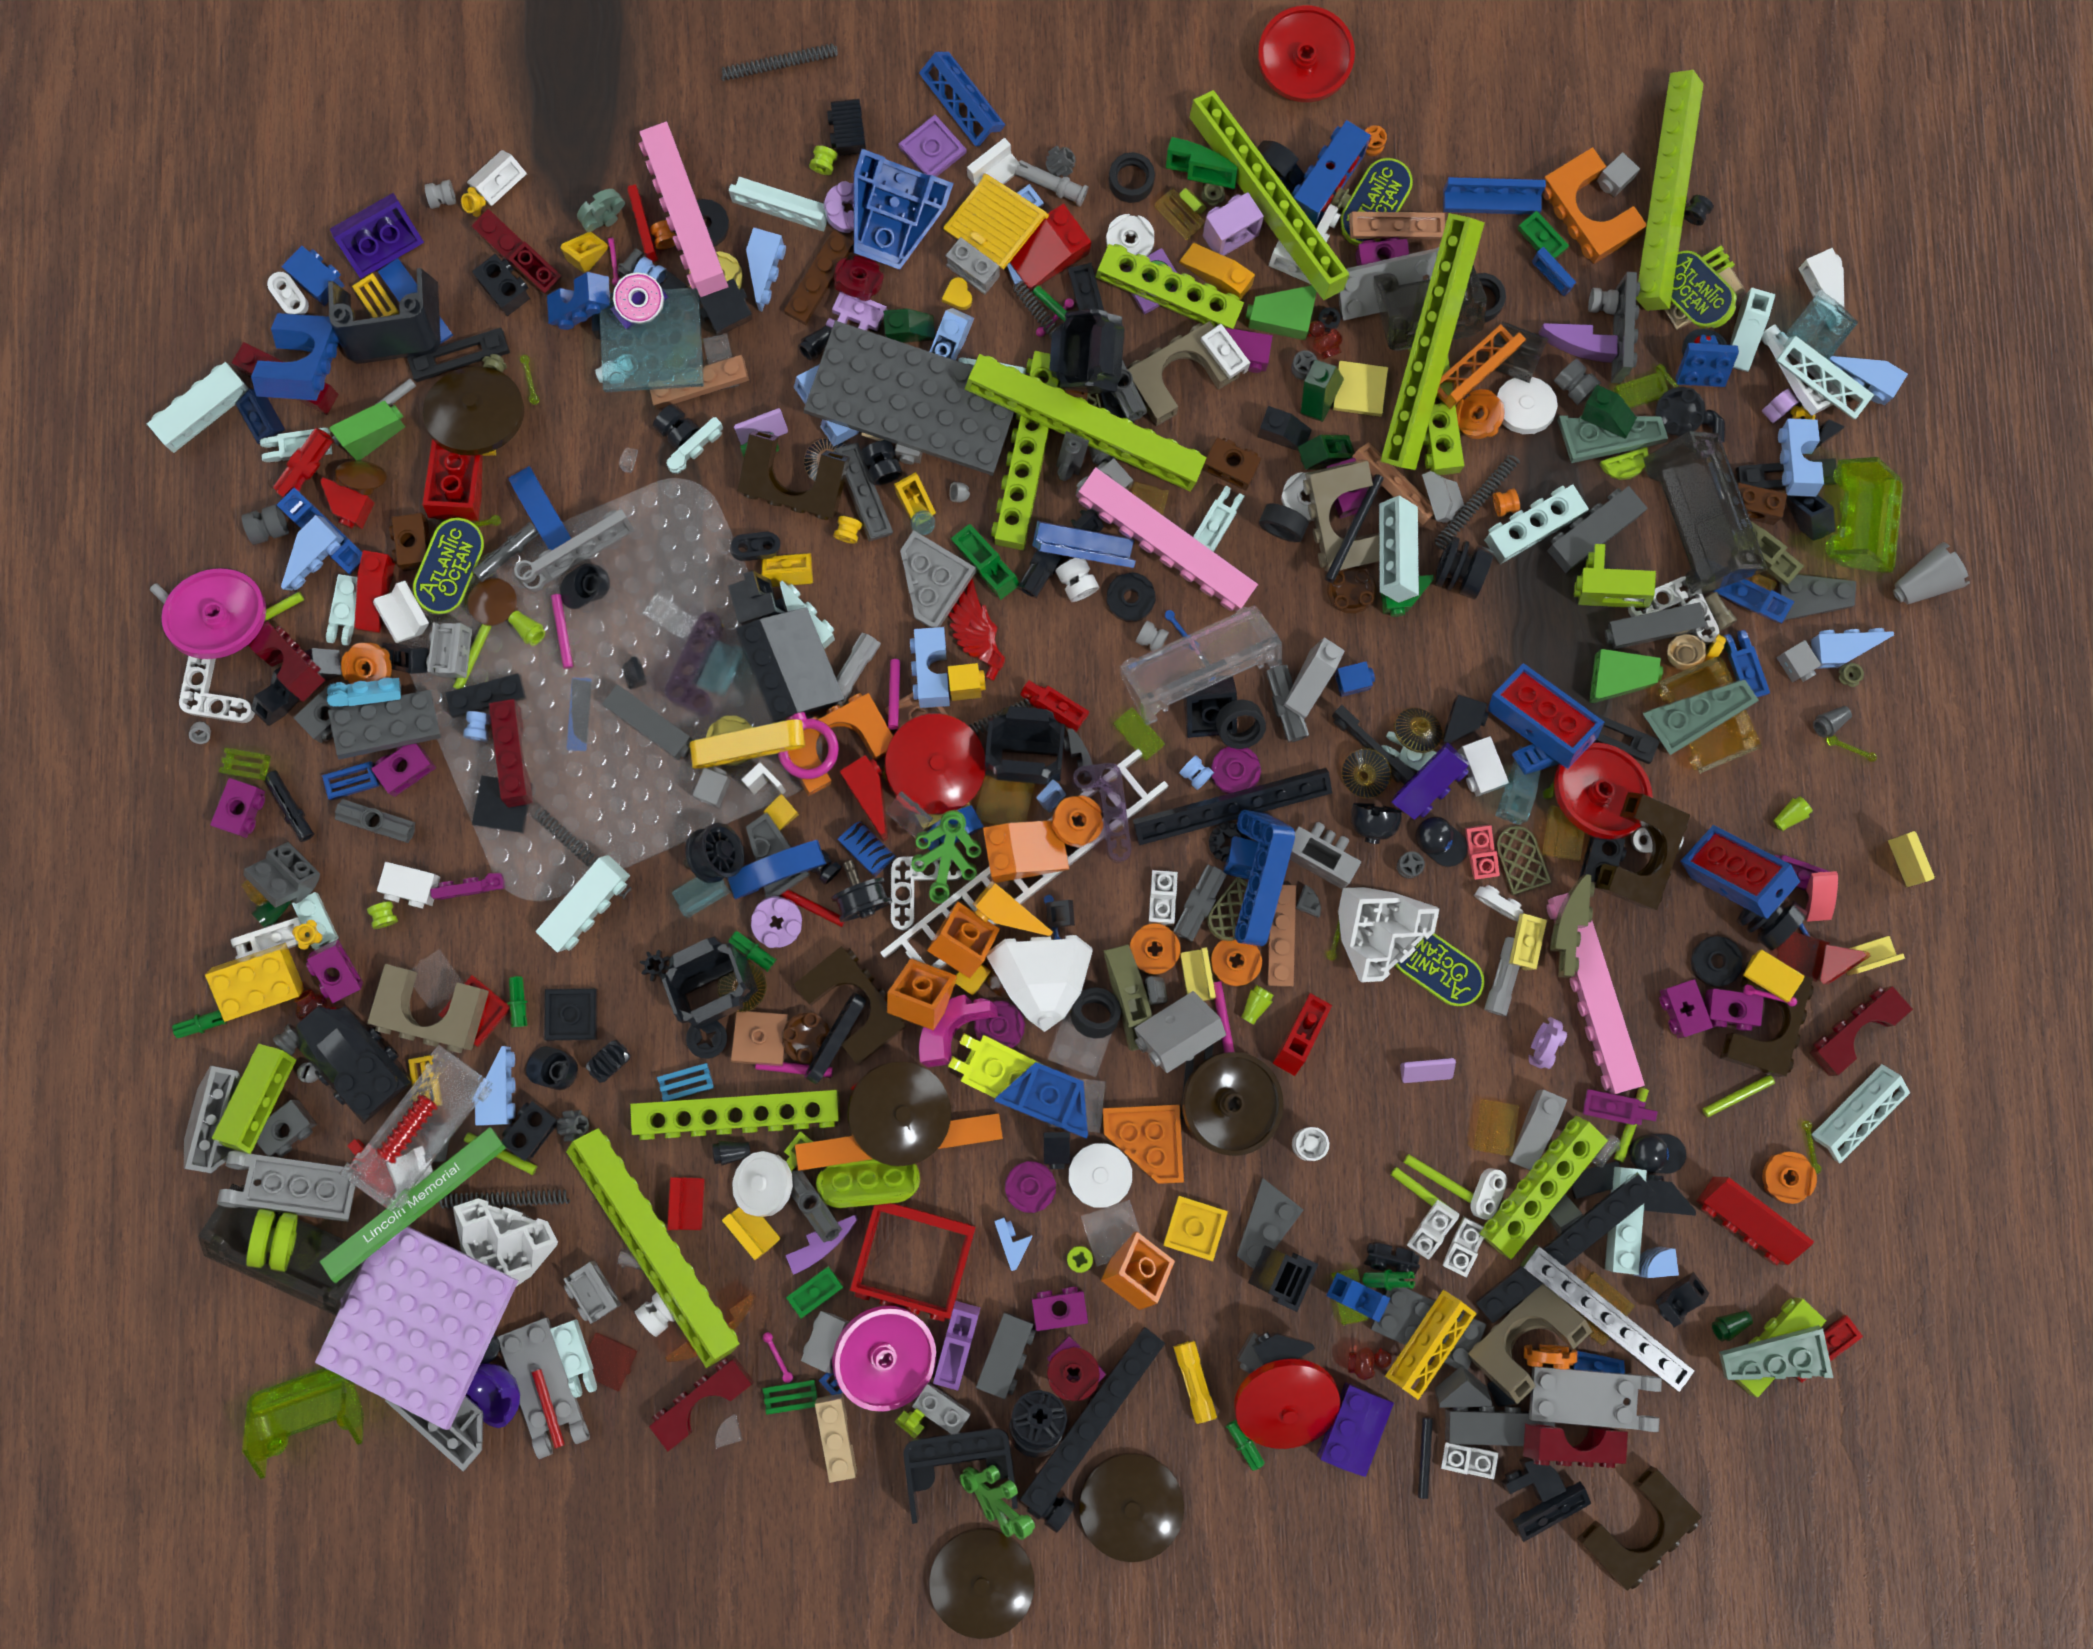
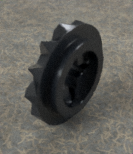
(1217, 839)
(705, 1050)

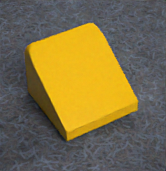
(781, 811)
(973, 984)

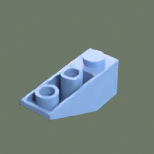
(763, 257)
(952, 333)
(1875, 375)
(310, 548)
(1837, 649)
(498, 1106)

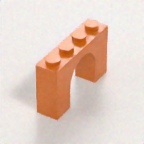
(1594, 237)
(858, 715)

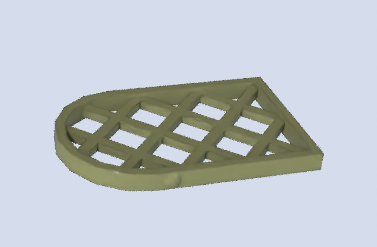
(1519, 853)
(1238, 880)

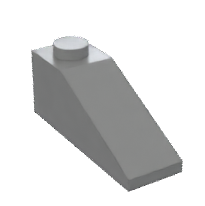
(1313, 677)
(1537, 1128)

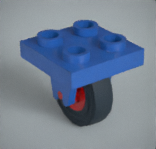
(1706, 359)

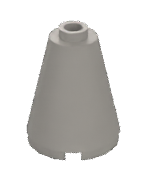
(1932, 576)

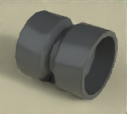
(1577, 381)
(265, 524)

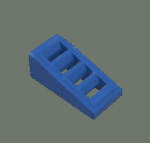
(1531, 750)

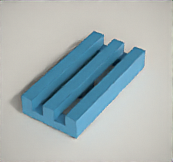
(664, 1088)

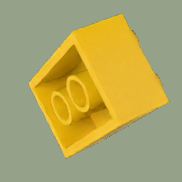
(255, 982)

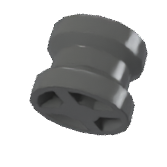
(1302, 359)
(1415, 863)
(288, 1039)

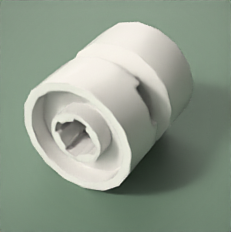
(1076, 570)
(1310, 1144)
(654, 1315)

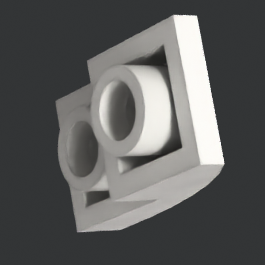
(1163, 897)
(1433, 1229)
(1464, 1247)
(1470, 1460)

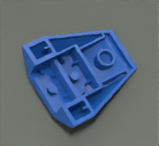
(893, 208)

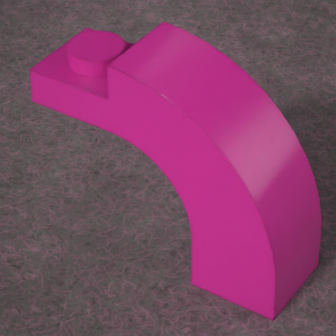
(936, 1044)

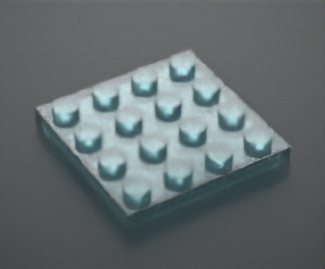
(657, 352)

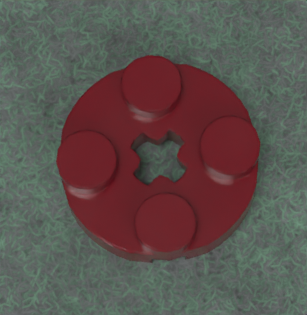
(861, 288)
(1088, 1374)

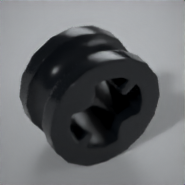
(1332, 312)

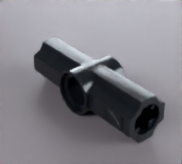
(1042, 567)

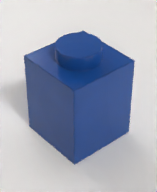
(1354, 679)

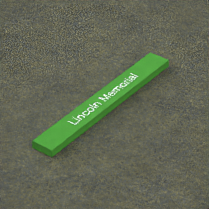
(422, 1198)

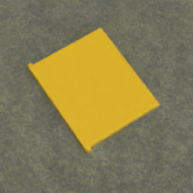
(995, 220)

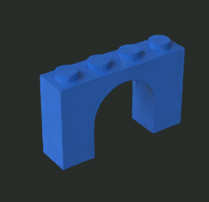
(303, 377)

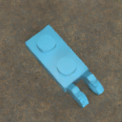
(364, 692)

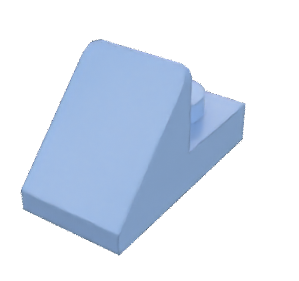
(1013, 1250)

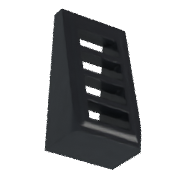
(407, 657)

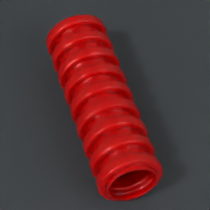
(407, 1129)

